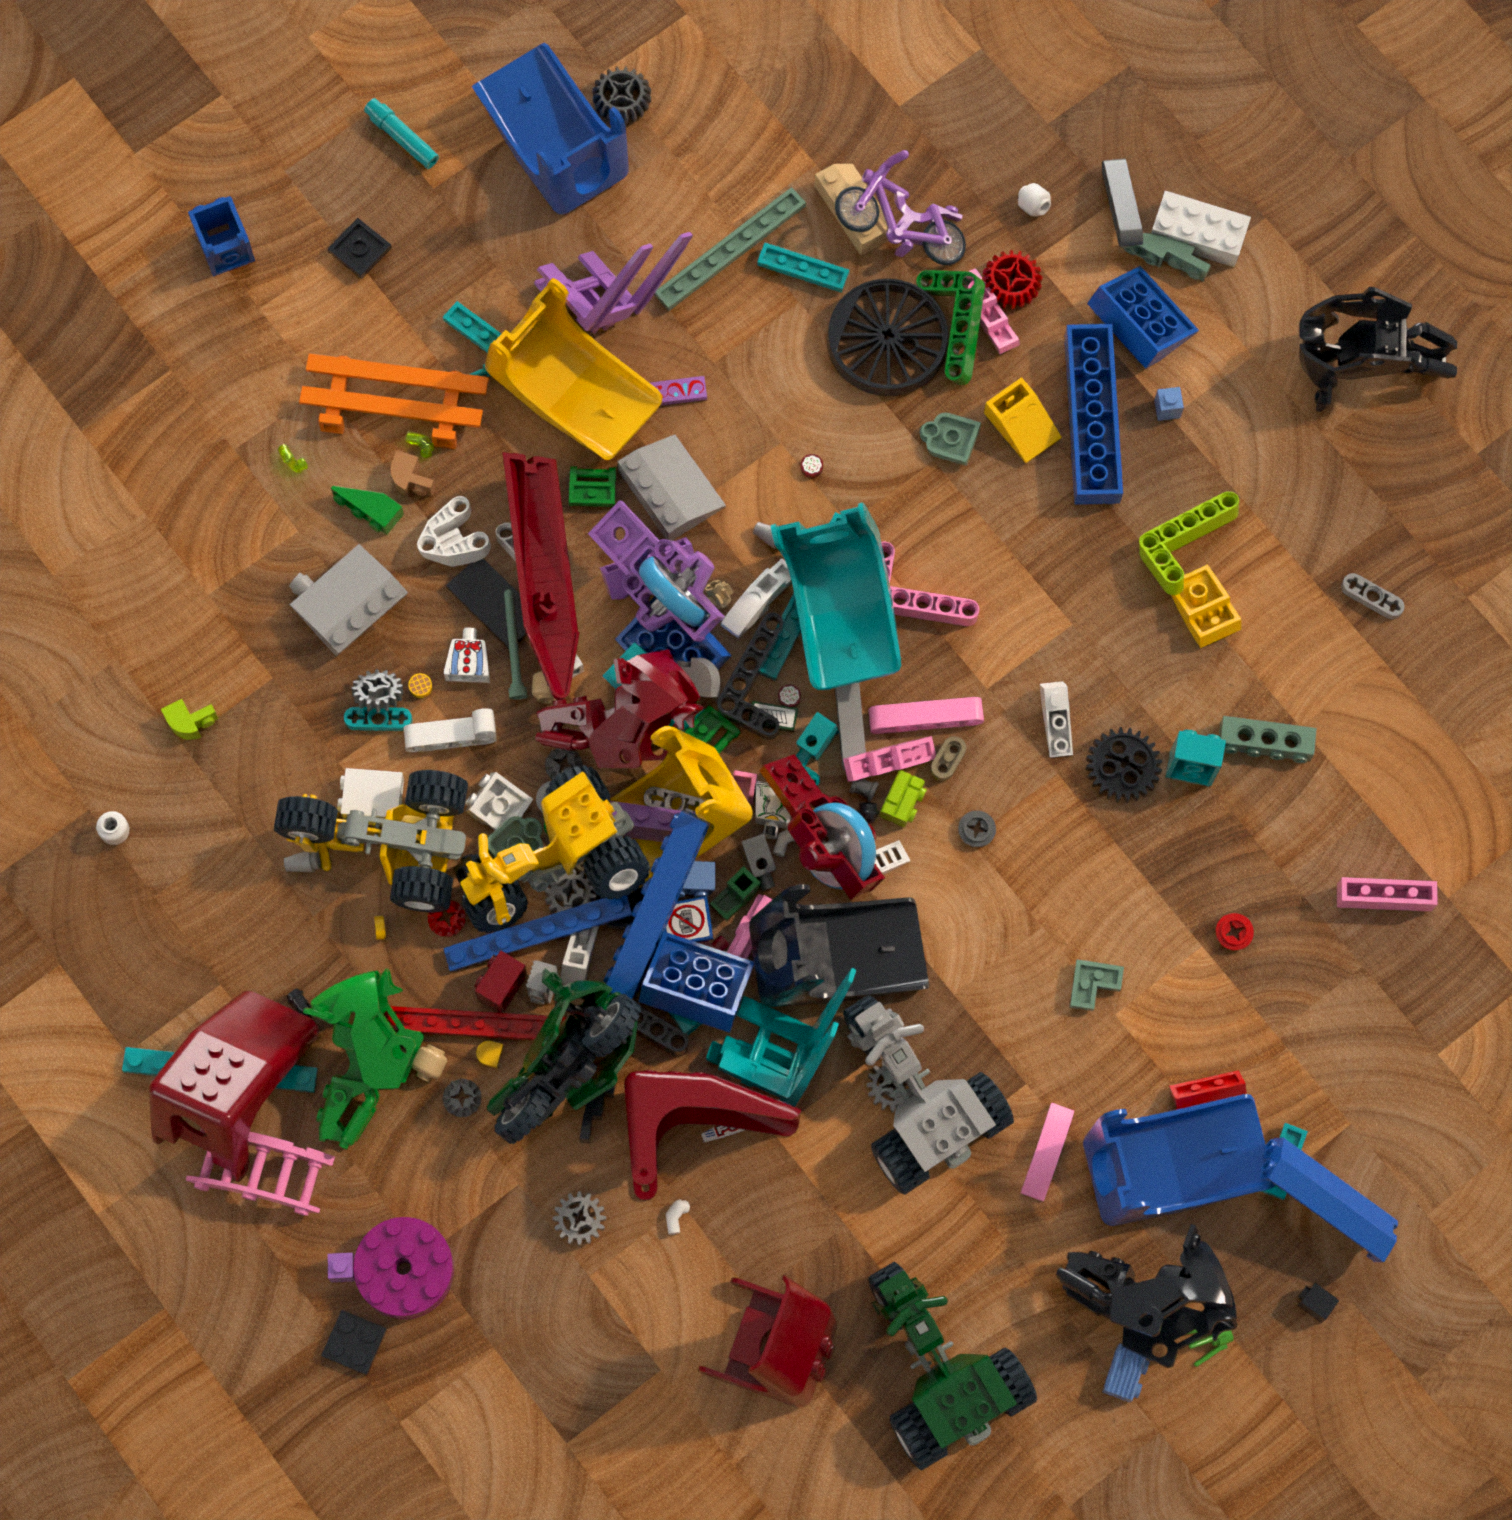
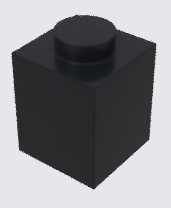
(1317, 1302)

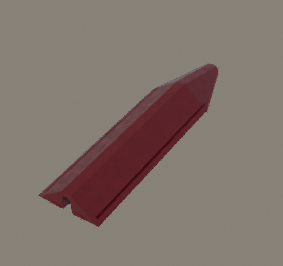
(543, 566)

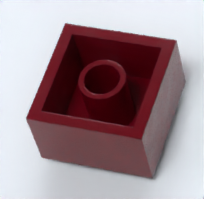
(500, 982)

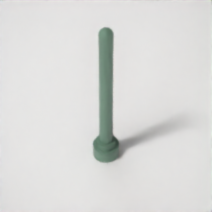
(517, 689)

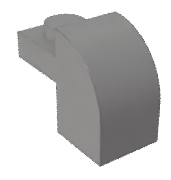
(703, 675)

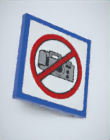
(691, 920)

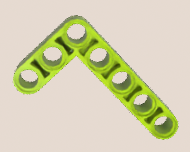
(1182, 535)

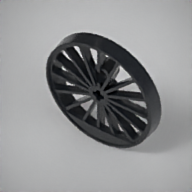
(878, 334)

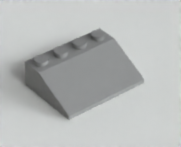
(670, 486)
(348, 599)

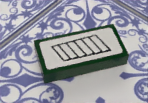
(785, 715)

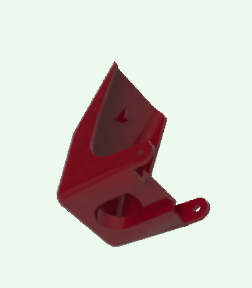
(226, 1076)
(675, 1098)
(795, 1350)

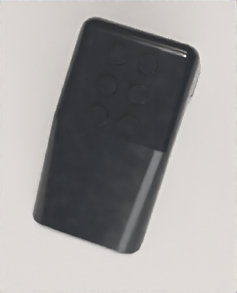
(809, 949)

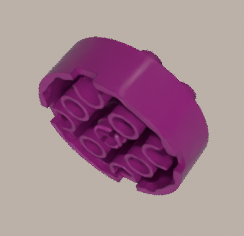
(396, 1243)

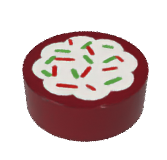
(811, 465)
(789, 696)

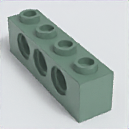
(1302, 736)

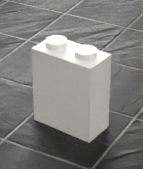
(370, 790)

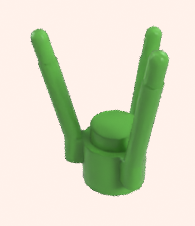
(1222, 1341)

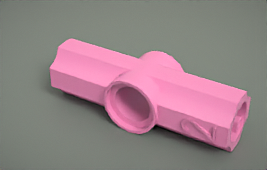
(741, 944)

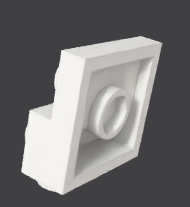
(496, 801)

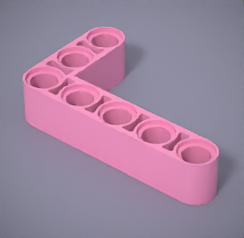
(933, 601)

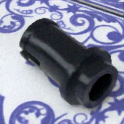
(298, 1000)

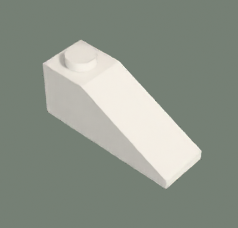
(578, 955)

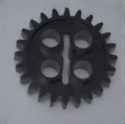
(1115, 783)

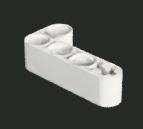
(451, 733)

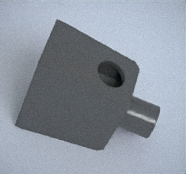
(754, 851)

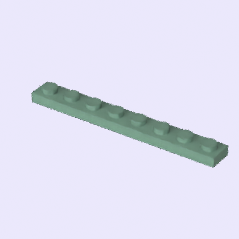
(730, 249)

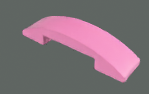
(1047, 1152)

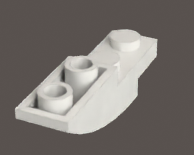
(757, 598)

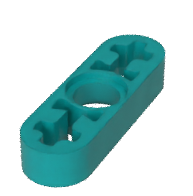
(360, 723)

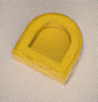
(489, 1053)

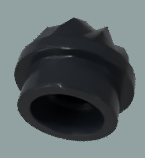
(868, 811)

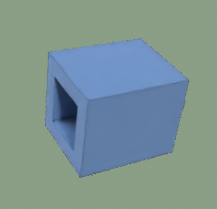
(1168, 403)

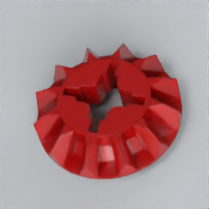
(1237, 922)
(441, 927)

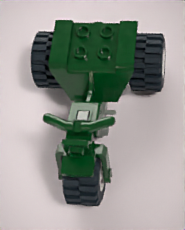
(955, 1394)

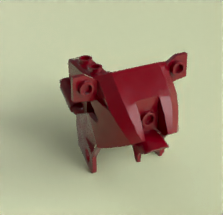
(650, 697)

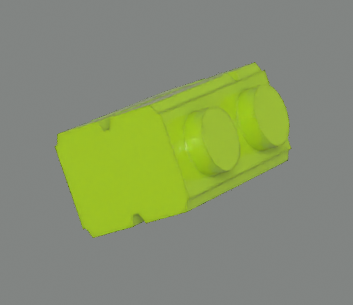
(902, 799)

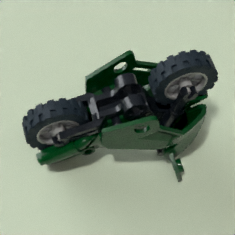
(568, 1066)

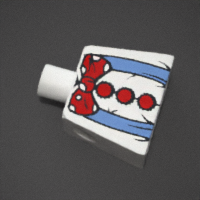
(467, 659)

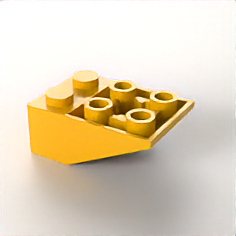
(1022, 420)

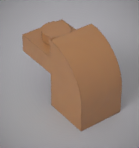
(405, 477)

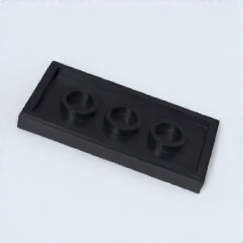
(482, 593)

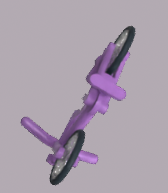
(860, 212)

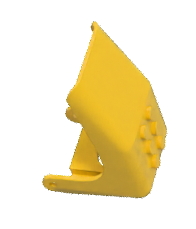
(571, 376)
(696, 771)

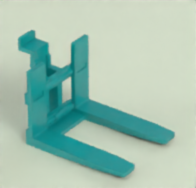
(770, 1065)

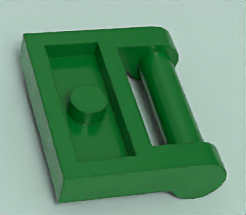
(592, 493)
(709, 724)

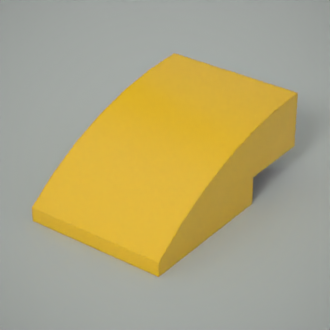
(1206, 607)

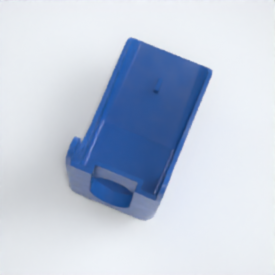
(554, 129)
(1175, 1159)

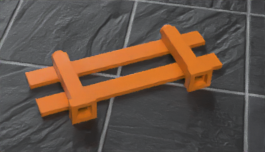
(338, 399)

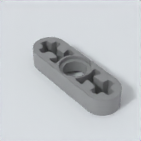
(1382, 593)
(669, 796)

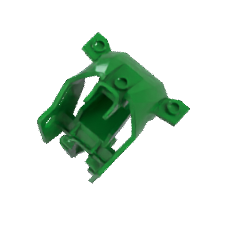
(371, 1049)

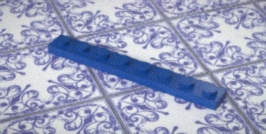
(537, 932)

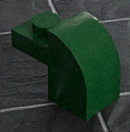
(737, 894)

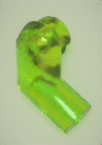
(422, 441)
(289, 459)

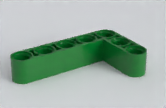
(970, 317)

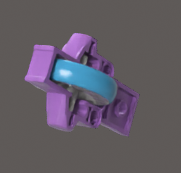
(659, 576)

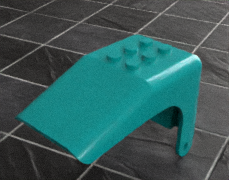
(842, 598)

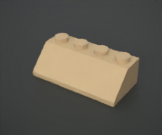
(829, 185)

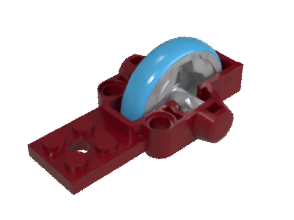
(850, 853)

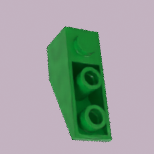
(372, 506)

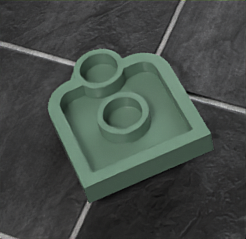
(950, 437)
(513, 832)

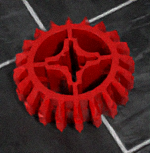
(995, 273)

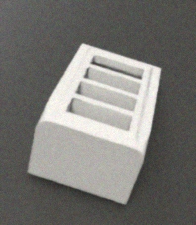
(896, 863)

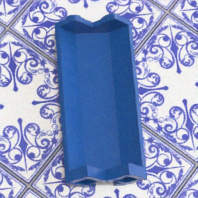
(1329, 1198)

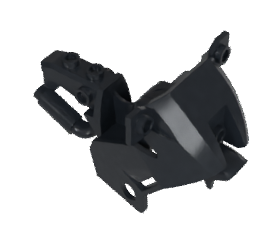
(1368, 345)
(1154, 1308)

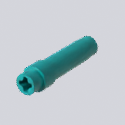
(386, 119)

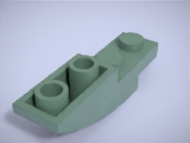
(1176, 253)

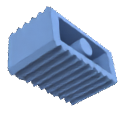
(1125, 1374)

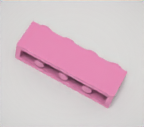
(1386, 894)

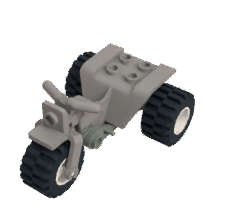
(933, 1120)

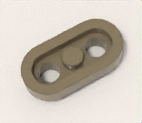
(948, 759)

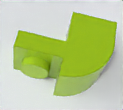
(186, 724)

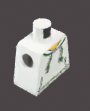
(770, 810)

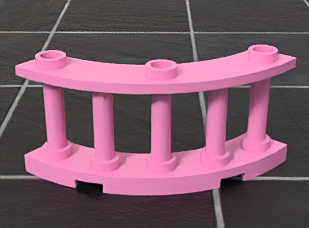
(263, 1146)

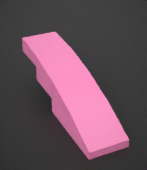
(995, 321)
(889, 758)

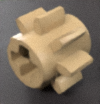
(719, 593)

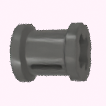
(864, 788)

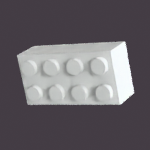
(1208, 228)

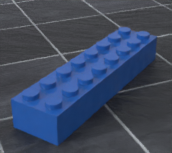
(1093, 414)
(658, 903)

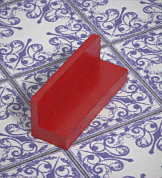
(1208, 1089)

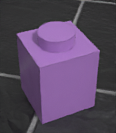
(341, 1267)

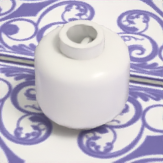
(1034, 200)
(112, 828)

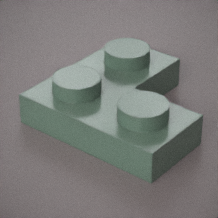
(1089, 977)

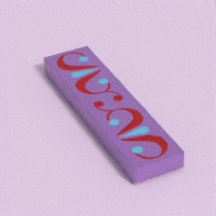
(682, 390)

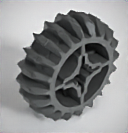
(622, 83)

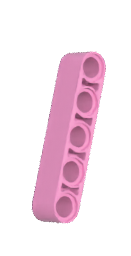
(926, 715)

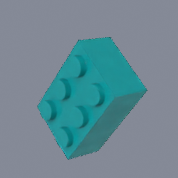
(1195, 757)

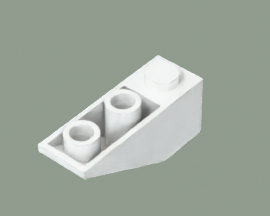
(1056, 718)

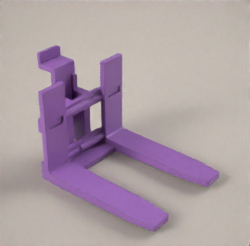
(603, 312)

